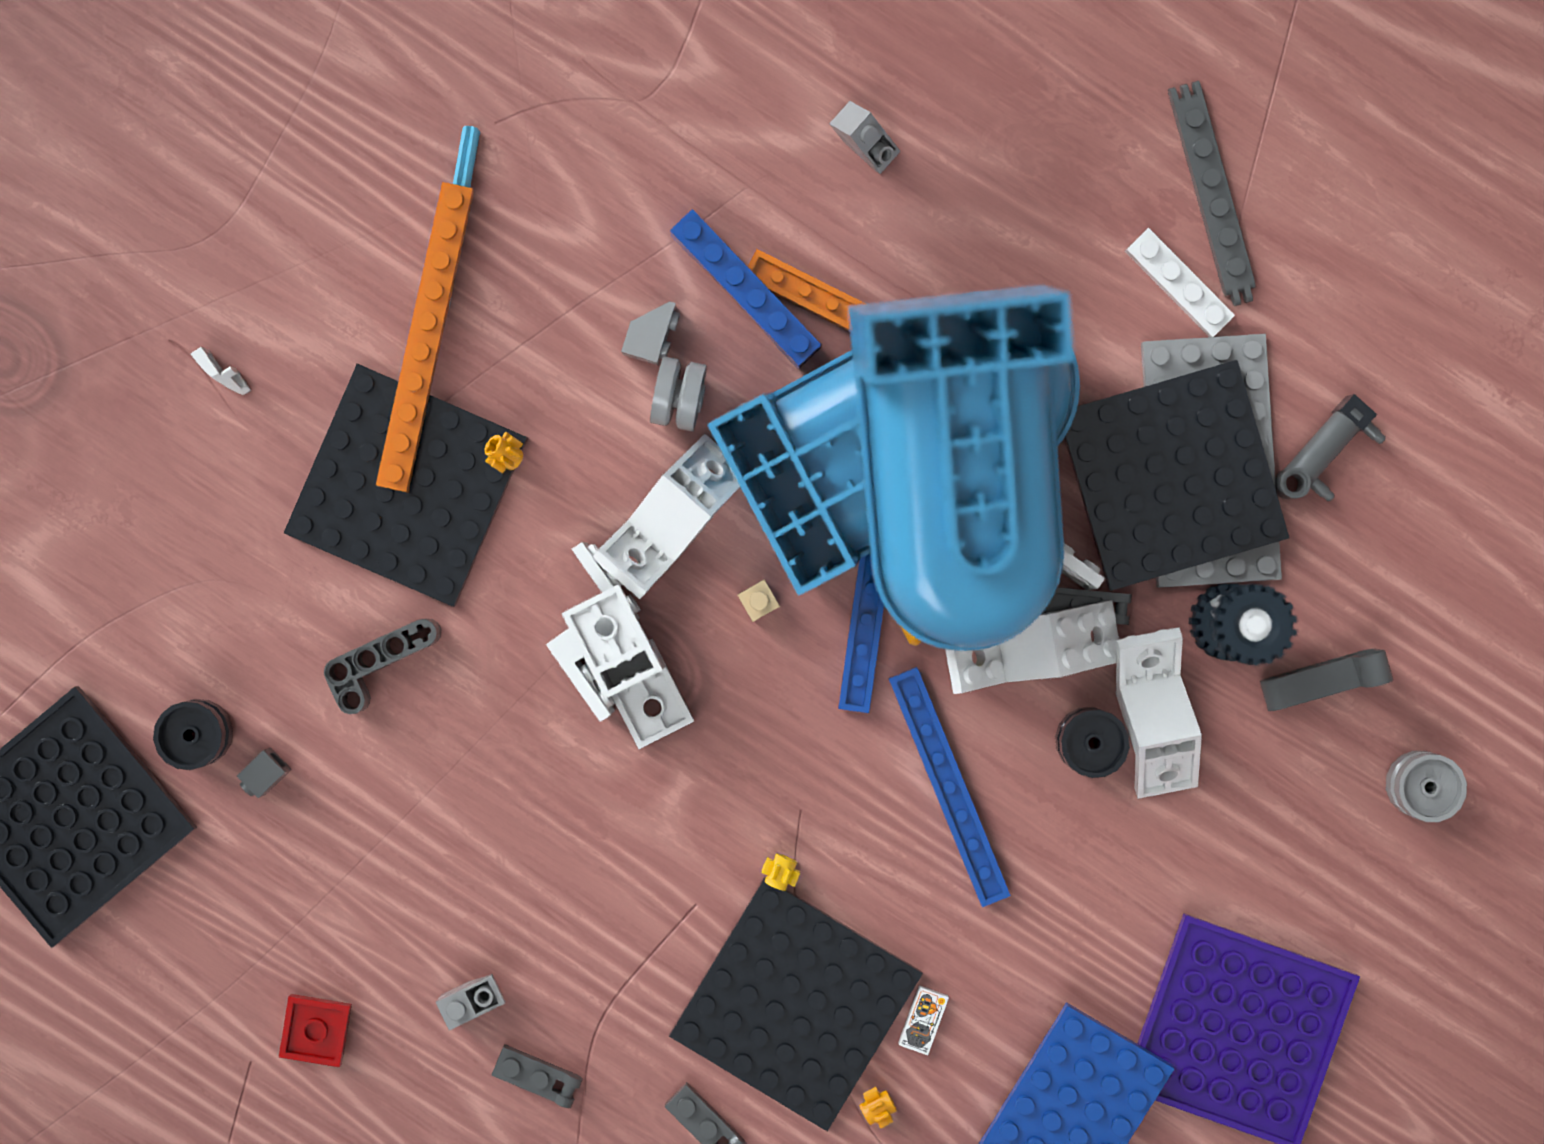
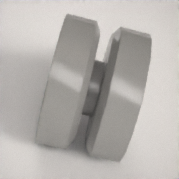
(680, 394)
(1426, 786)

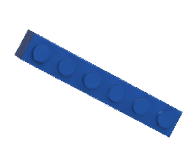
(745, 288)

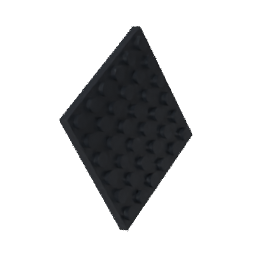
(1174, 475)
(412, 537)
(78, 817)
(796, 1004)

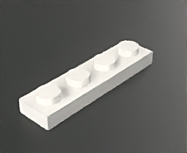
(1179, 283)

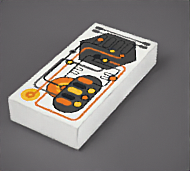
(923, 1020)

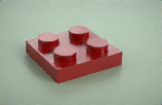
(315, 1030)

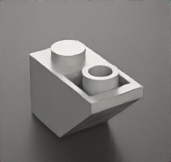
(865, 136)
(649, 333)
(469, 1001)

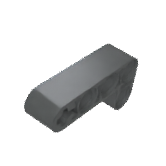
(384, 657)
(1326, 678)

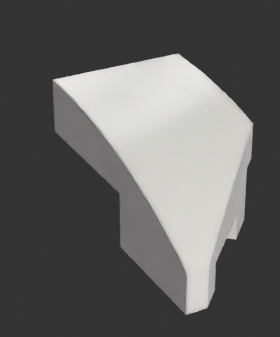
(229, 377)

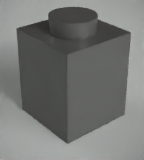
(263, 773)

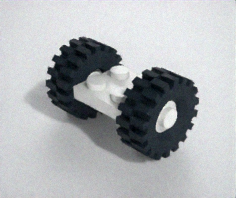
(1243, 623)

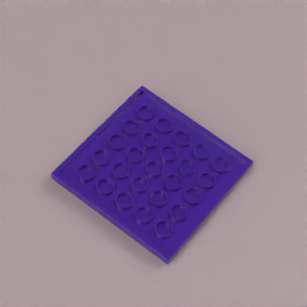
(1245, 1029)

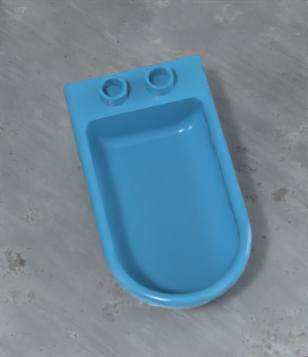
(962, 458)
(804, 466)

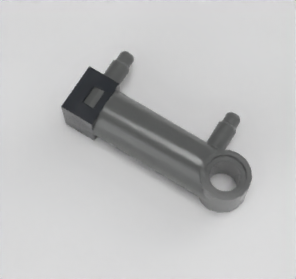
(1347, 420)

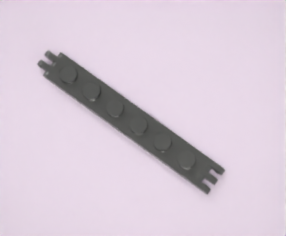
(1212, 192)

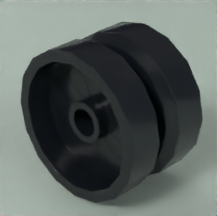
(174, 737)
(1110, 741)

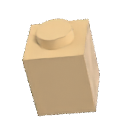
(758, 600)

